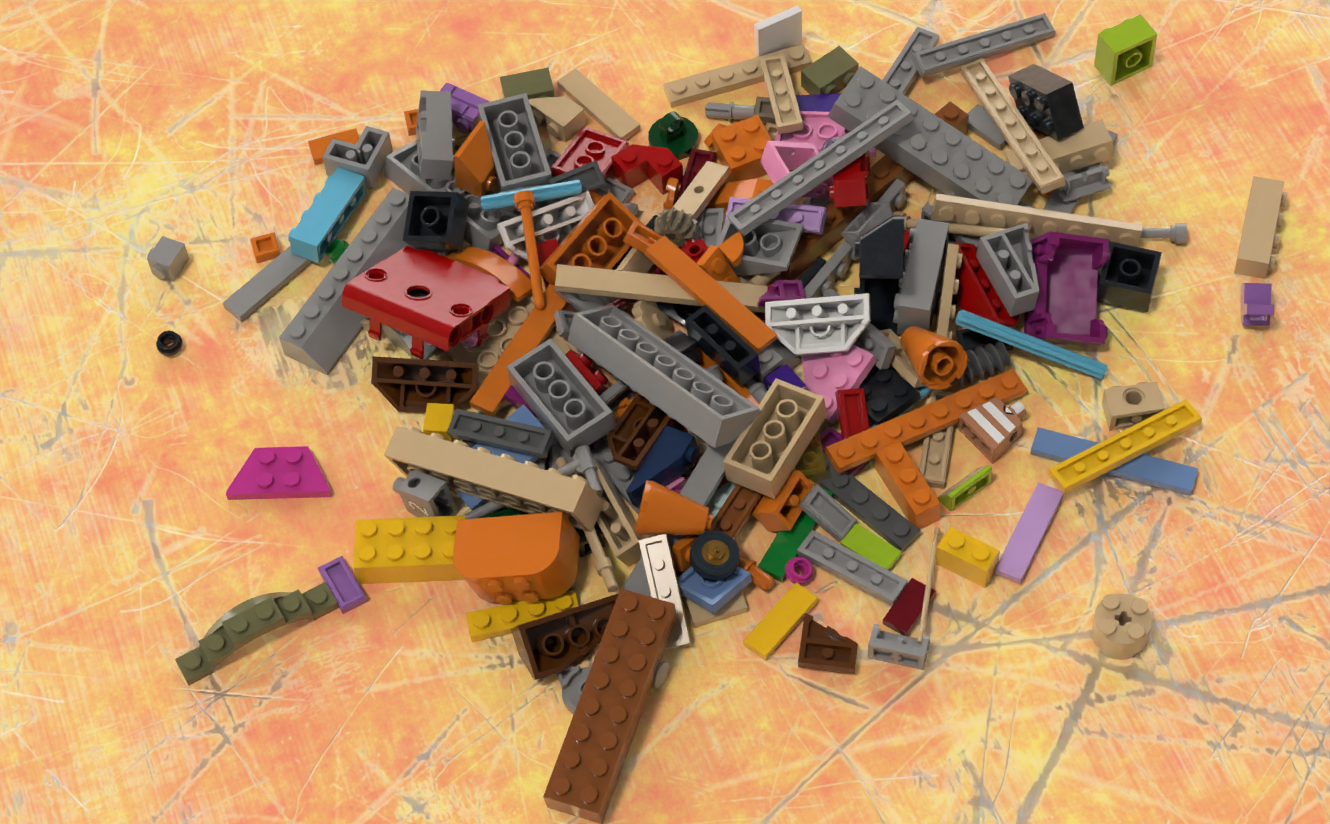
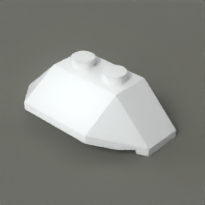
(548, 222)
(819, 323)

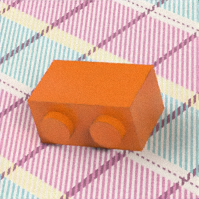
(783, 511)

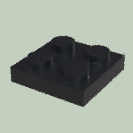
(887, 395)

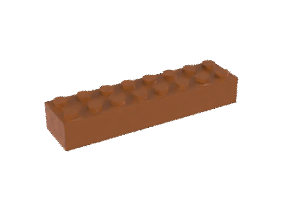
(610, 706)

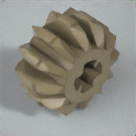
(676, 226)

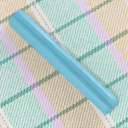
(541, 193)

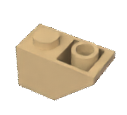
(558, 115)

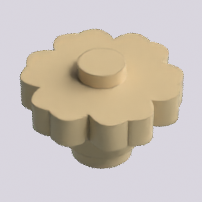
(651, 317)

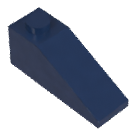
(665, 462)

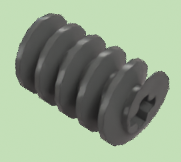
(984, 361)

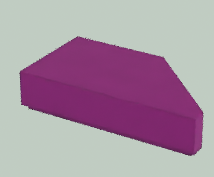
(783, 290)

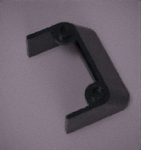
(881, 269)

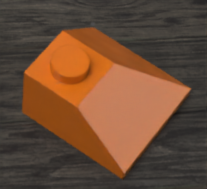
(475, 163)

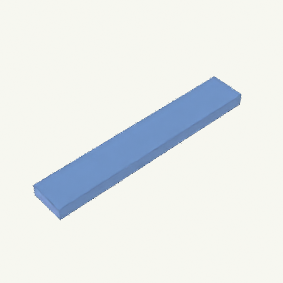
(1141, 469)

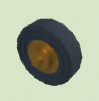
(714, 555)

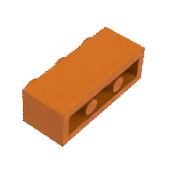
(907, 485)

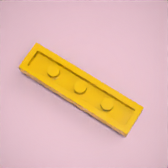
(500, 619)

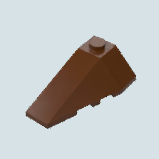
(563, 637)

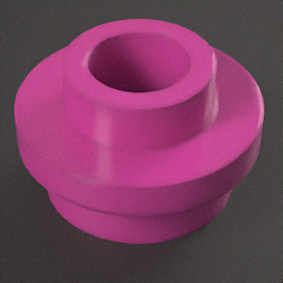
(802, 564)

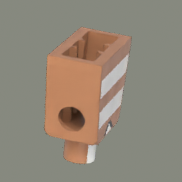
(992, 426)

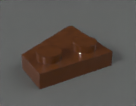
(826, 649)

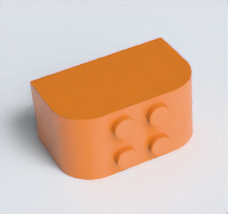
(517, 556)

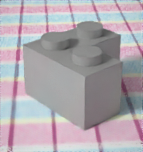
(363, 158)

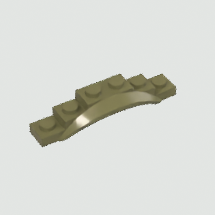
(251, 621)

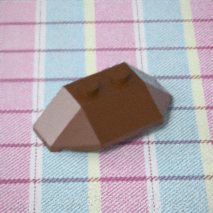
(415, 382)
(638, 432)

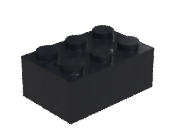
(1046, 101)

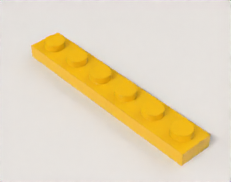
(1124, 446)

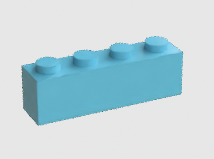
(327, 214)

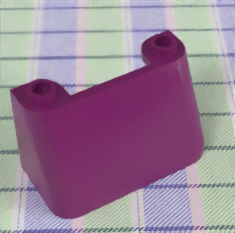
(1067, 289)

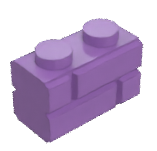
(464, 107)

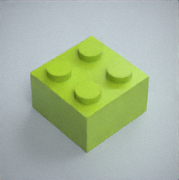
(1125, 49)

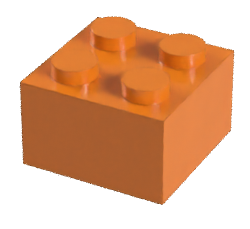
(741, 148)

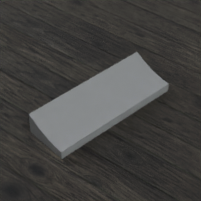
(481, 225)

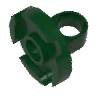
(674, 133)

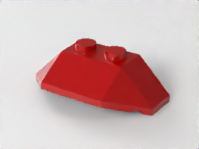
(976, 291)

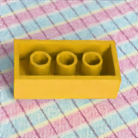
(405, 549)

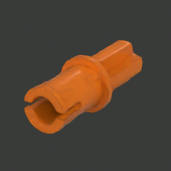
(758, 576)

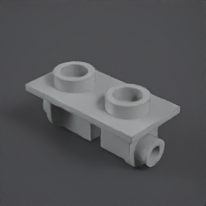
(1085, 184)

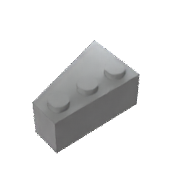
(435, 135)
(1010, 268)

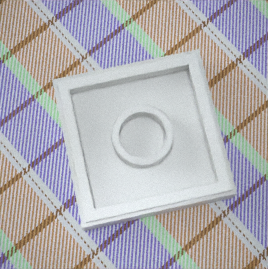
(778, 32)

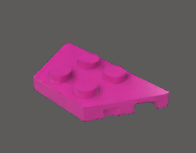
(279, 475)

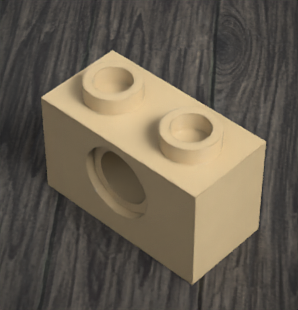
(1123, 415)

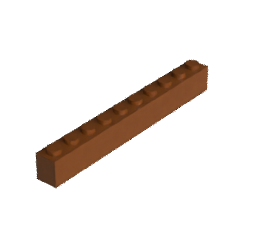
(838, 218)

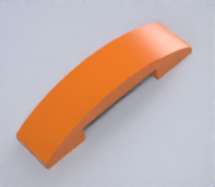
(495, 266)

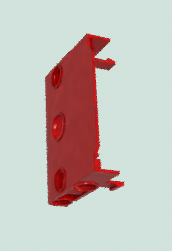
(457, 306)

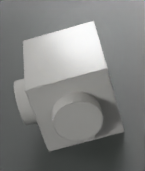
(167, 258)

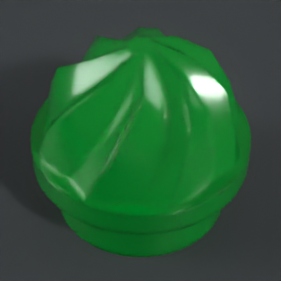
(336, 249)

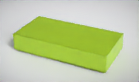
(871, 547)

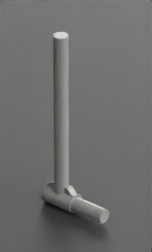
(582, 463)

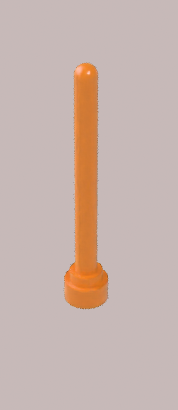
(524, 202)

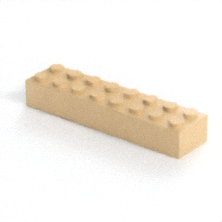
(495, 477)

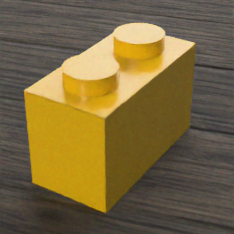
(967, 557)

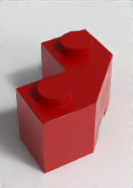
(643, 162)
(851, 183)

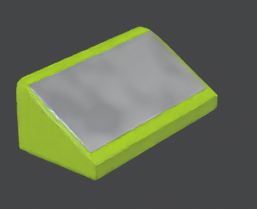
(966, 487)

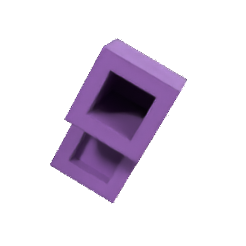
(1256, 304)

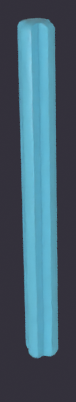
(1031, 344)

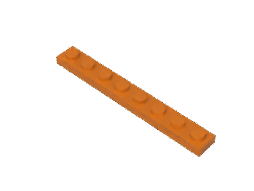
(923, 421)

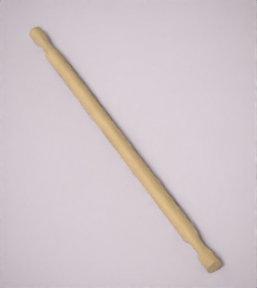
(928, 585)

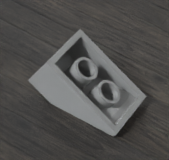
(766, 247)

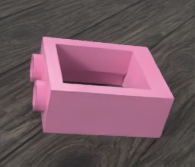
(778, 161)

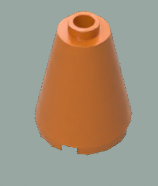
(934, 357)
(670, 513)

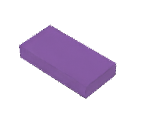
(342, 584)

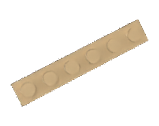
(730, 77)

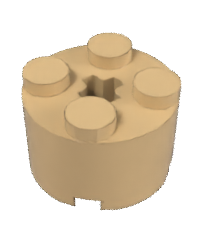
(1121, 625)

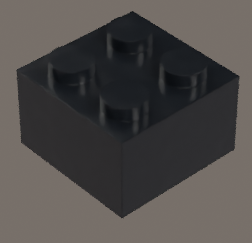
(436, 220)
(1129, 276)

